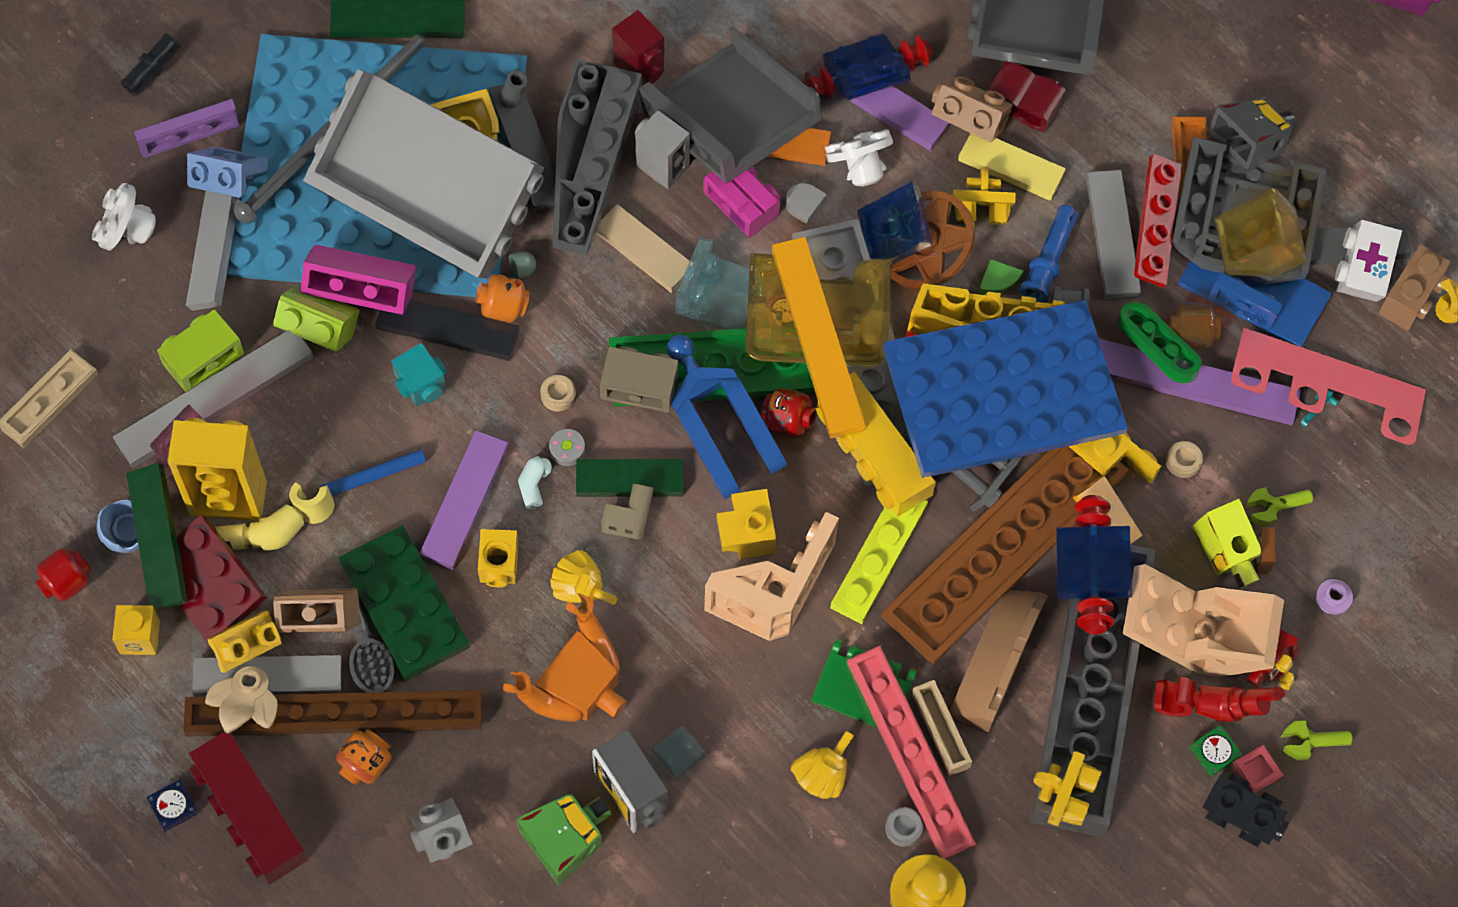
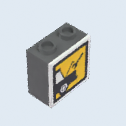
(631, 782)

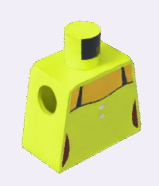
(1229, 542)

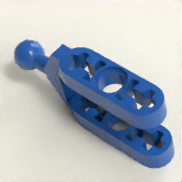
(702, 382)

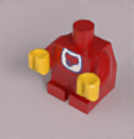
(1286, 651)

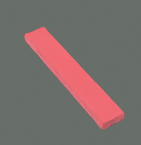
(911, 753)

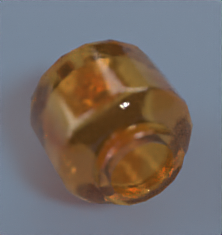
(1196, 324)

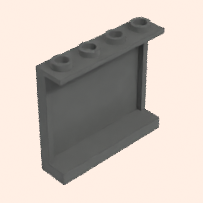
(1038, 32)
(736, 106)

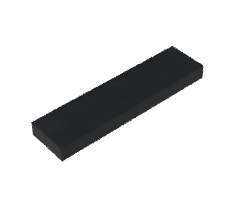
(452, 329)

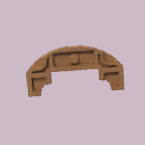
(997, 658)

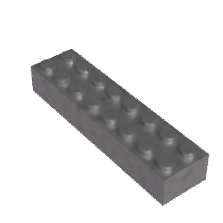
(1091, 708)

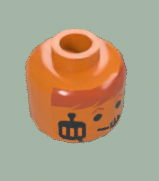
(363, 757)

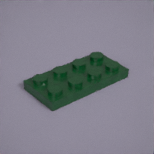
(404, 603)

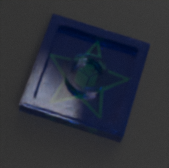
(895, 224)

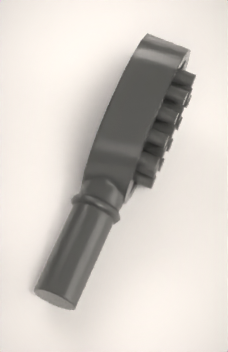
(370, 661)

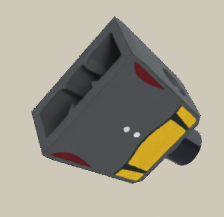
(1252, 130)

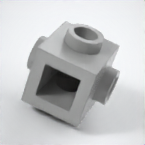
(439, 830)

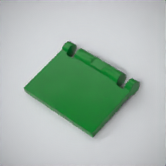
(839, 690)

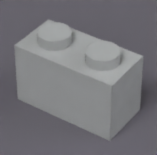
(662, 149)

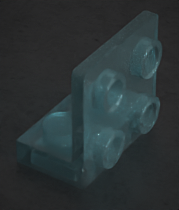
(713, 289)

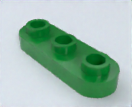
(1173, 356)

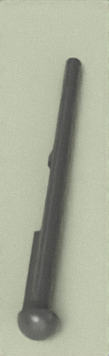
(246, 211)

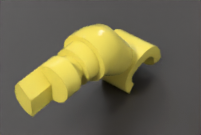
(283, 525)

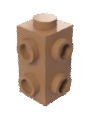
(971, 108)

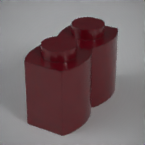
(1033, 96)

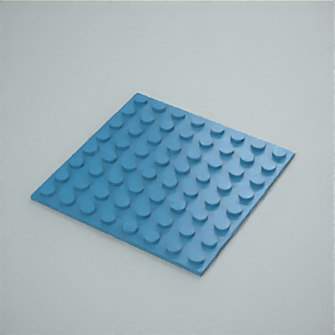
(290, 100)

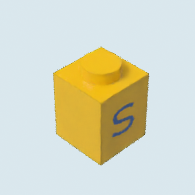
(136, 630)

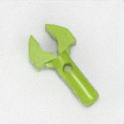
(1275, 504)
(1312, 740)

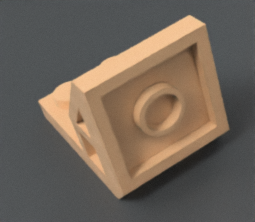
(753, 601)
(1204, 630)

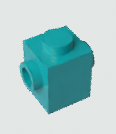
(419, 375)

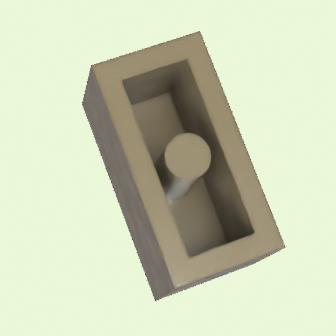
(639, 378)

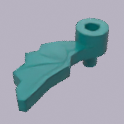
(1310, 416)

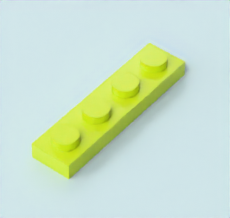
(875, 562)

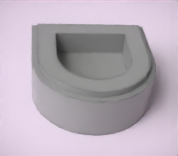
(804, 201)

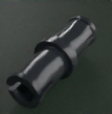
(150, 64)

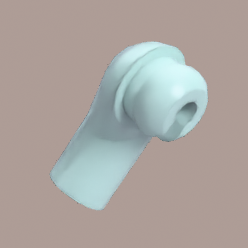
(529, 479)

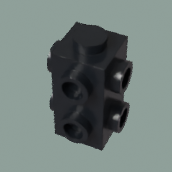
(1255, 816)

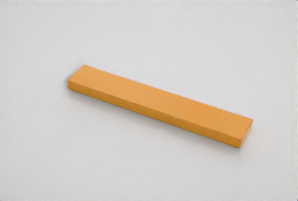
(818, 338)

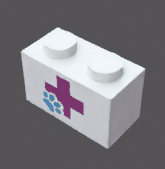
(1368, 260)

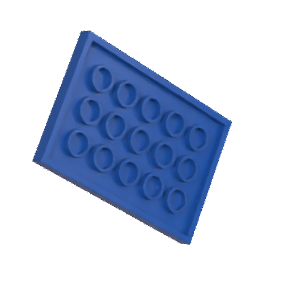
(1004, 388)

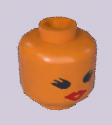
(502, 298)

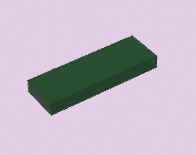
(617, 477)

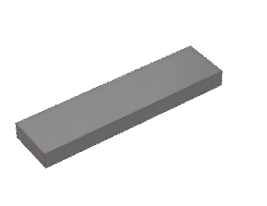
(1113, 234)
(212, 251)
(285, 674)

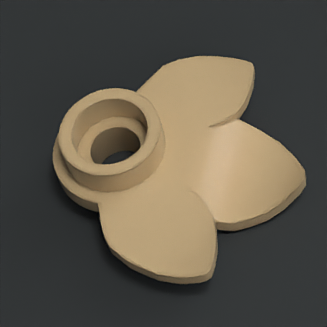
(241, 702)

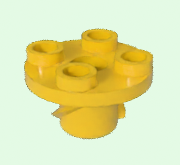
(927, 883)

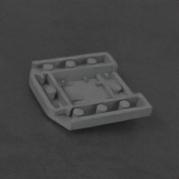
(1219, 183)

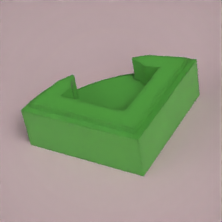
(999, 278)

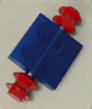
(868, 66)
(1094, 563)

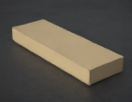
(643, 248)
(47, 398)

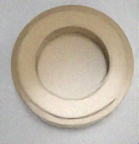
(558, 393)
(1184, 459)

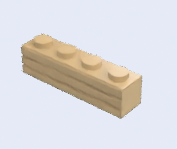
(941, 728)

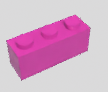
(358, 279)

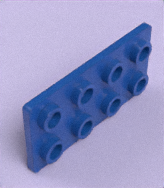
(1281, 309)

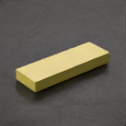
(1013, 165)

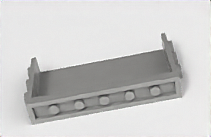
(423, 174)

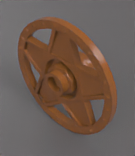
(944, 238)

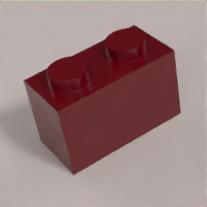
(638, 47)

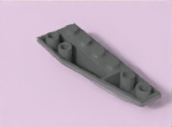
(590, 149)

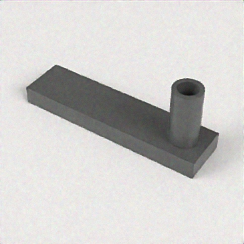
(522, 134)

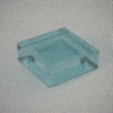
(679, 751)

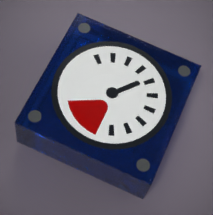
(172, 805)

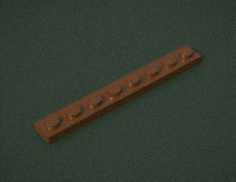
(350, 713)

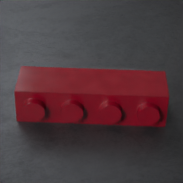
(248, 807)

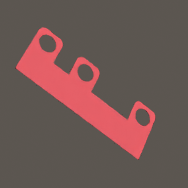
(1325, 372)

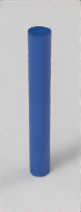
(375, 472)

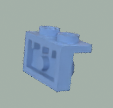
(223, 170)

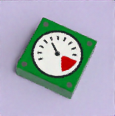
(1215, 751)

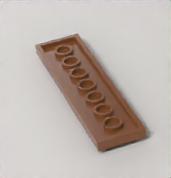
(993, 553)

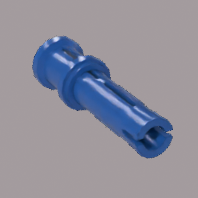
(1045, 266)

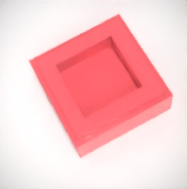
(1257, 769)

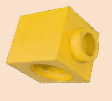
(498, 543)

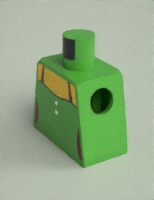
(564, 833)

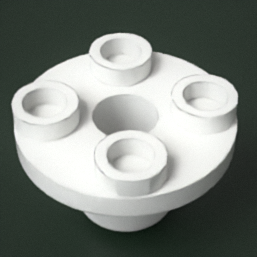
(861, 156)
(123, 219)

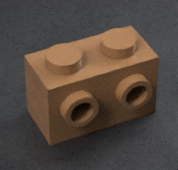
(1414, 287)

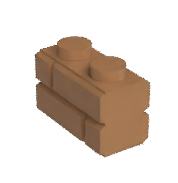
(316, 610)

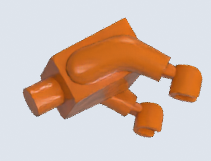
(578, 677)

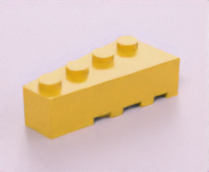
(953, 307)

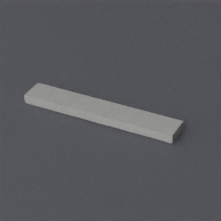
(218, 392)

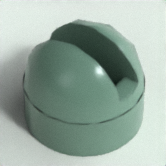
(522, 264)

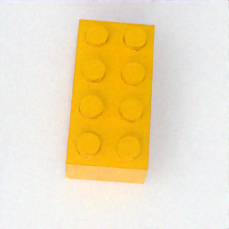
(217, 469)

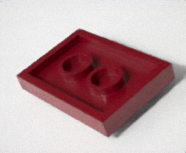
(215, 580)

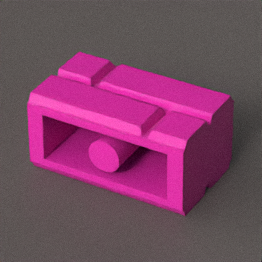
(744, 200)

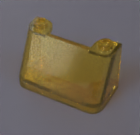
(857, 309)

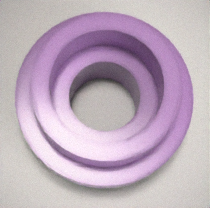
(1330, 605)

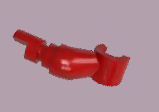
(1213, 702)

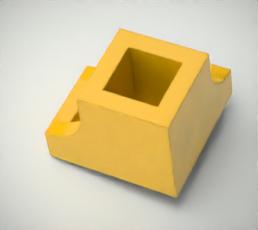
(749, 526)

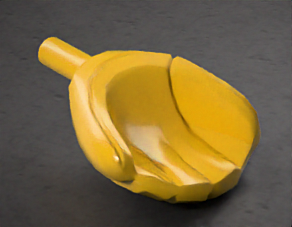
(576, 575)
(823, 769)

